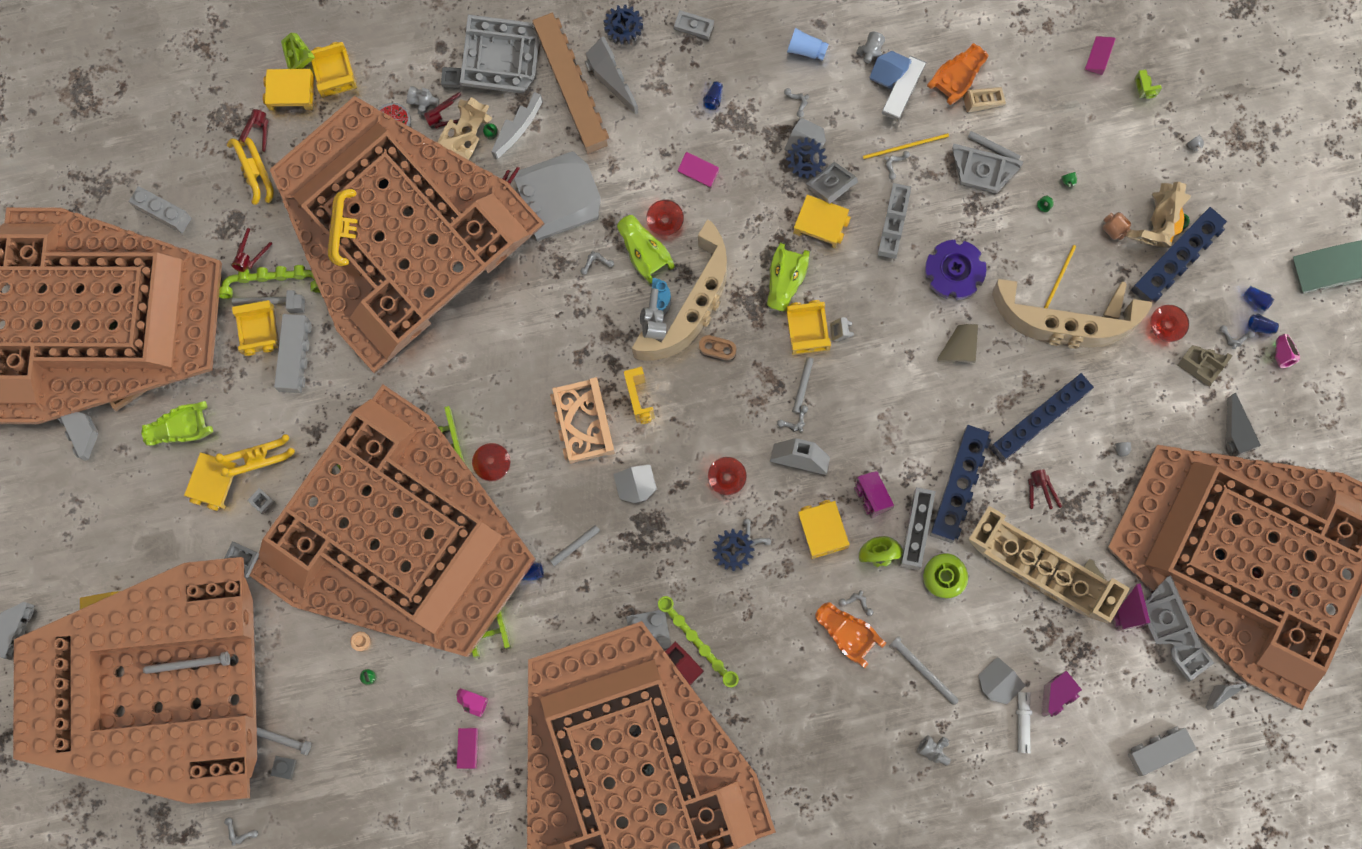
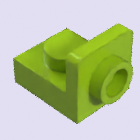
(1144, 87)

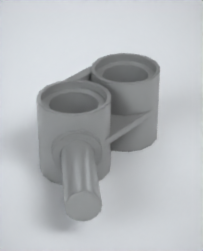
(652, 319)

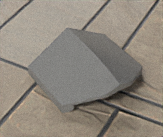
(806, 129)
(635, 483)
(249, 556)
(1190, 660)
(1000, 682)
(1222, 693)

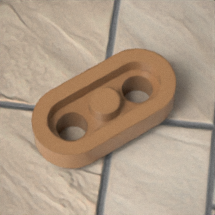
(718, 347)

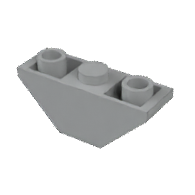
(81, 433)
(801, 455)
(13, 626)

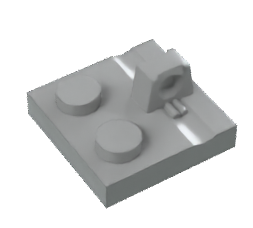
(832, 182)
(656, 624)

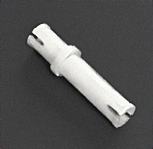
(1024, 722)

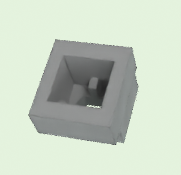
(294, 302)
(257, 498)

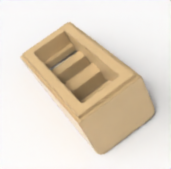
(973, 103)
(1115, 305)

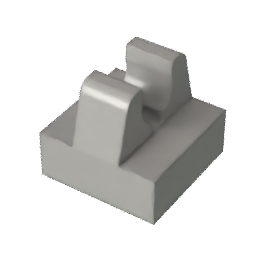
(840, 329)

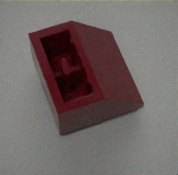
(684, 662)

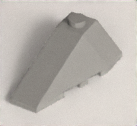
(602, 63)

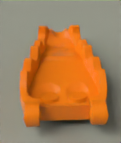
(957, 75)
(850, 634)

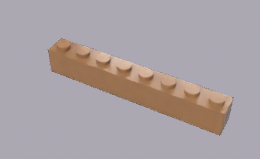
(570, 83)

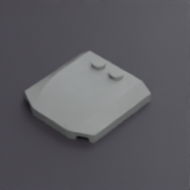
(499, 54)
(560, 193)

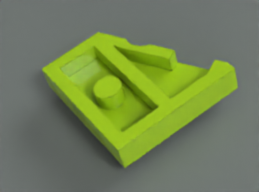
(296, 52)

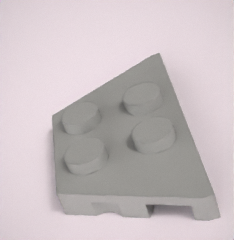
(984, 169)
(1169, 617)

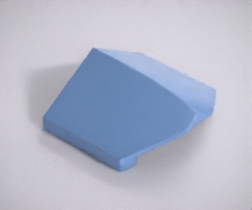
(889, 68)

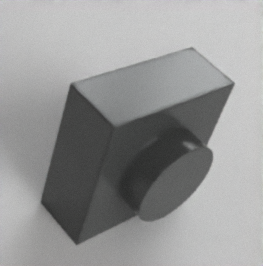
(451, 77)
(283, 767)

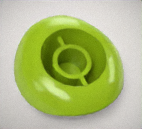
(880, 551)
(945, 576)

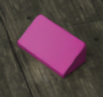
(1100, 54)
(698, 169)
(467, 748)

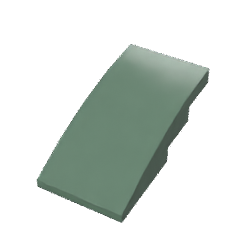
(1330, 266)

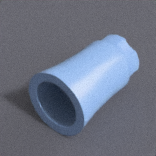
(807, 45)

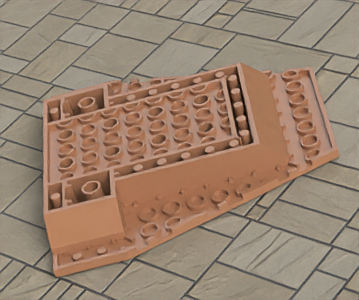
(467, 207)
(161, 314)
(454, 578)
(1249, 622)
(72, 692)
(600, 693)

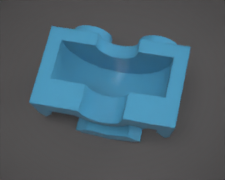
(664, 296)

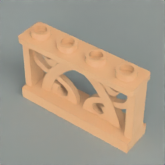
(602, 438)

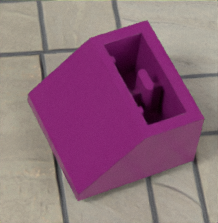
(873, 494)
(1058, 692)

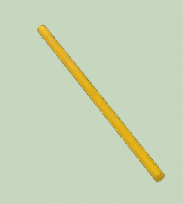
(905, 146)
(1060, 276)

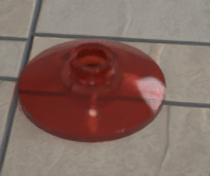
(665, 209)
(1173, 315)
(725, 466)
(492, 471)

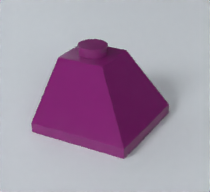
(1132, 611)

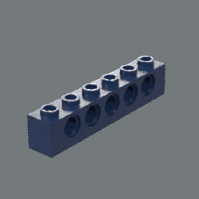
(1209, 220)
(1041, 417)
(971, 436)

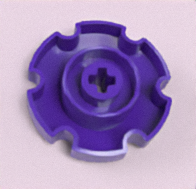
(949, 281)

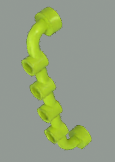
(263, 275)
(730, 678)

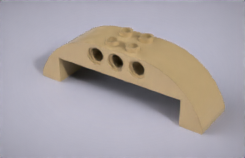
(1063, 326)
(683, 331)
(1046, 568)

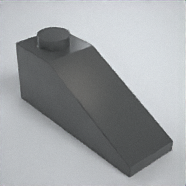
(1239, 431)

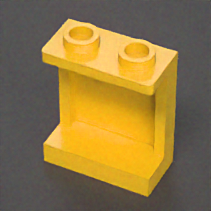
(333, 69)
(289, 88)
(822, 220)
(256, 327)
(808, 327)
(632, 378)
(208, 484)
(823, 529)

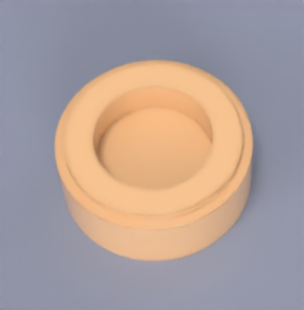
(360, 641)

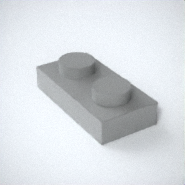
(694, 24)

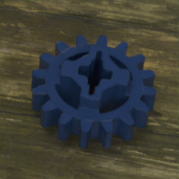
(631, 20)
(800, 151)
(733, 541)

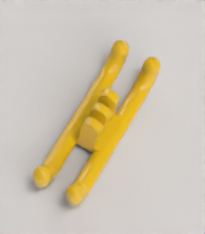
(252, 169)
(340, 227)
(254, 457)

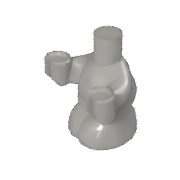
(872, 47)
(422, 98)
(934, 751)

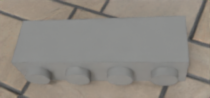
(292, 353)
(917, 528)

